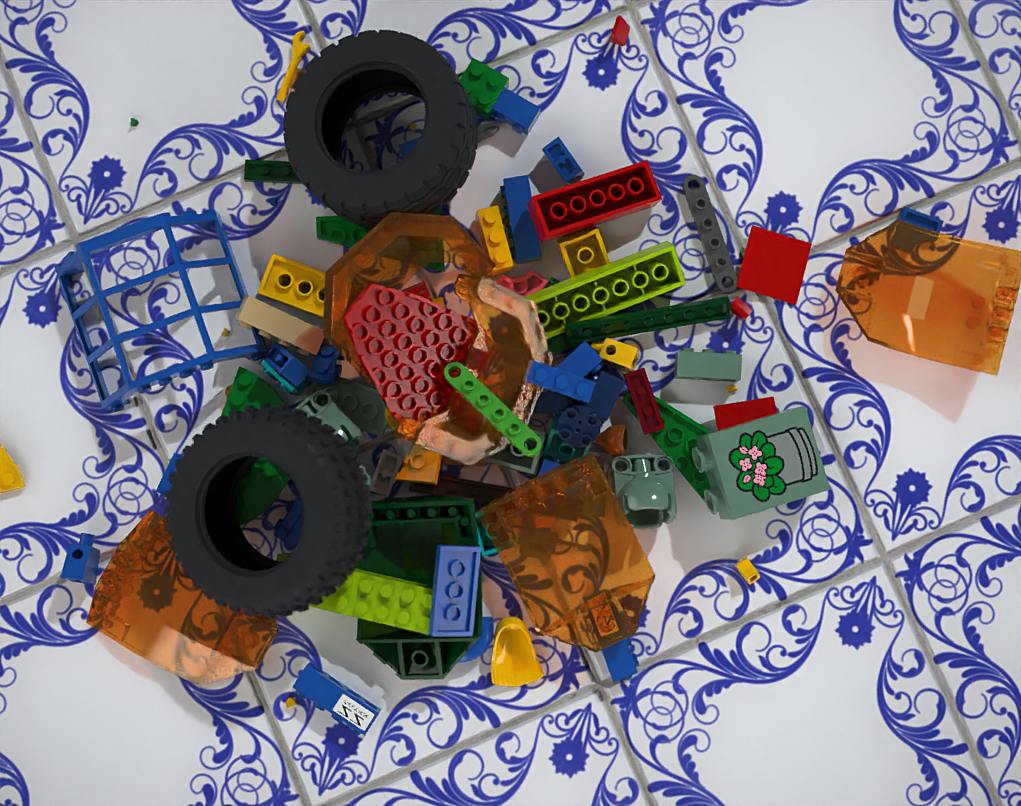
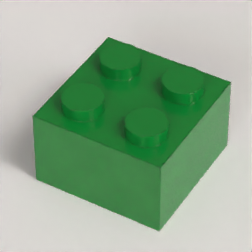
(483, 87)

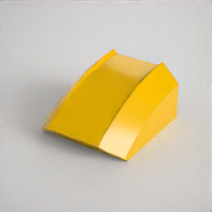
(583, 251)

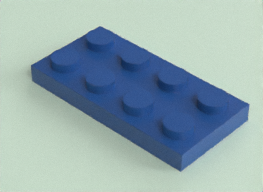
(454, 590)

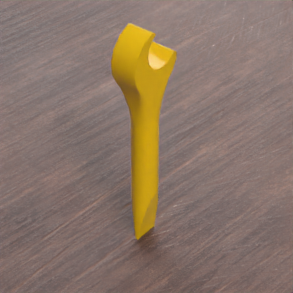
(299, 51)

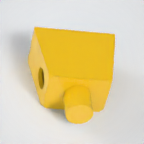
(624, 357)

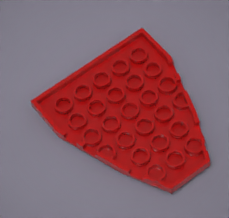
(406, 347)

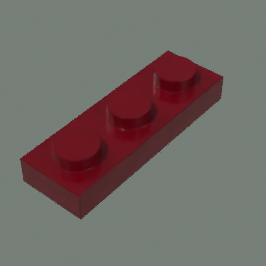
(644, 401)

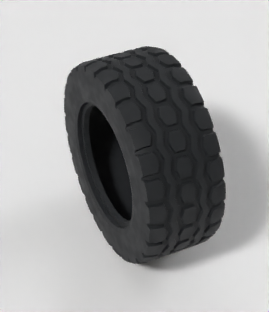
(349, 77)

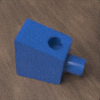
(82, 561)

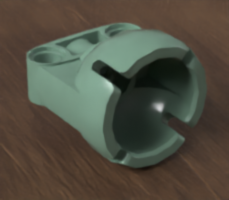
(334, 416)
(645, 489)

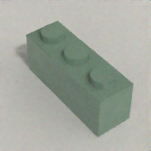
(708, 365)

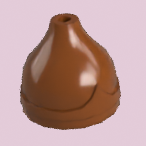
(614, 439)

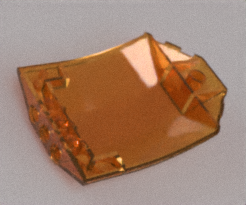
(932, 294)
(572, 555)
(166, 620)

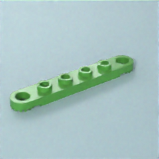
(492, 409)

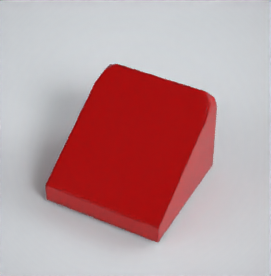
(620, 31)
(740, 308)

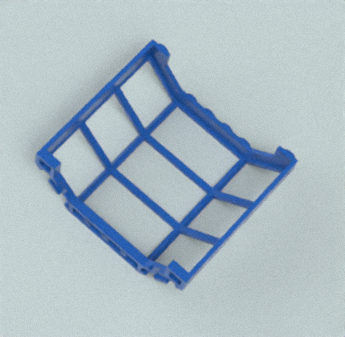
(73, 266)

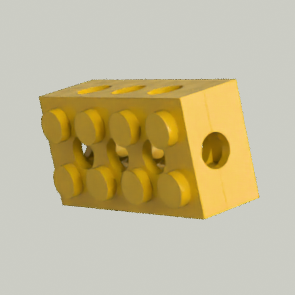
(281, 269)

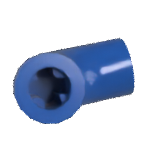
(482, 643)

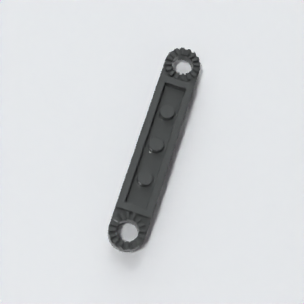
(710, 234)

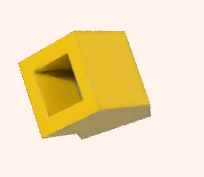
(747, 570)

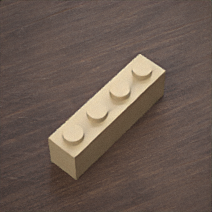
(279, 325)

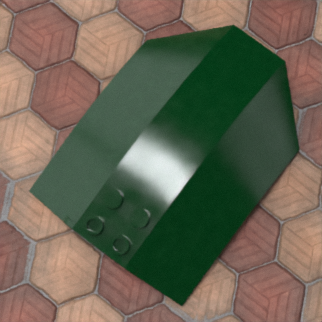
(405, 547)

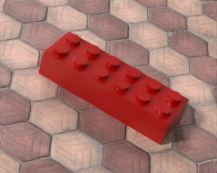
(593, 201)

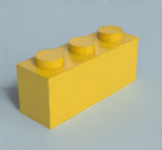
(494, 239)

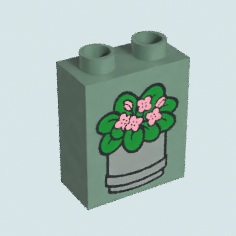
(760, 464)

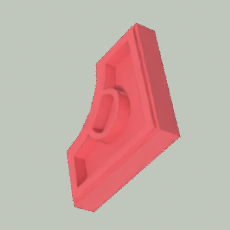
(525, 284)

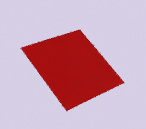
(773, 265)
(740, 412)

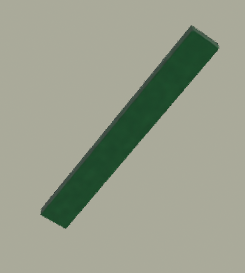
(647, 320)

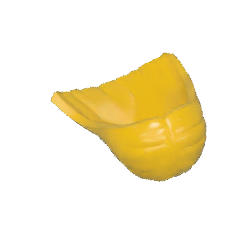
(514, 655)

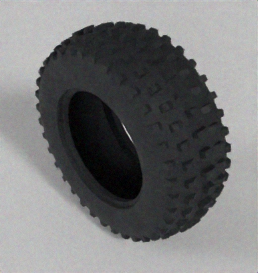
(207, 524)

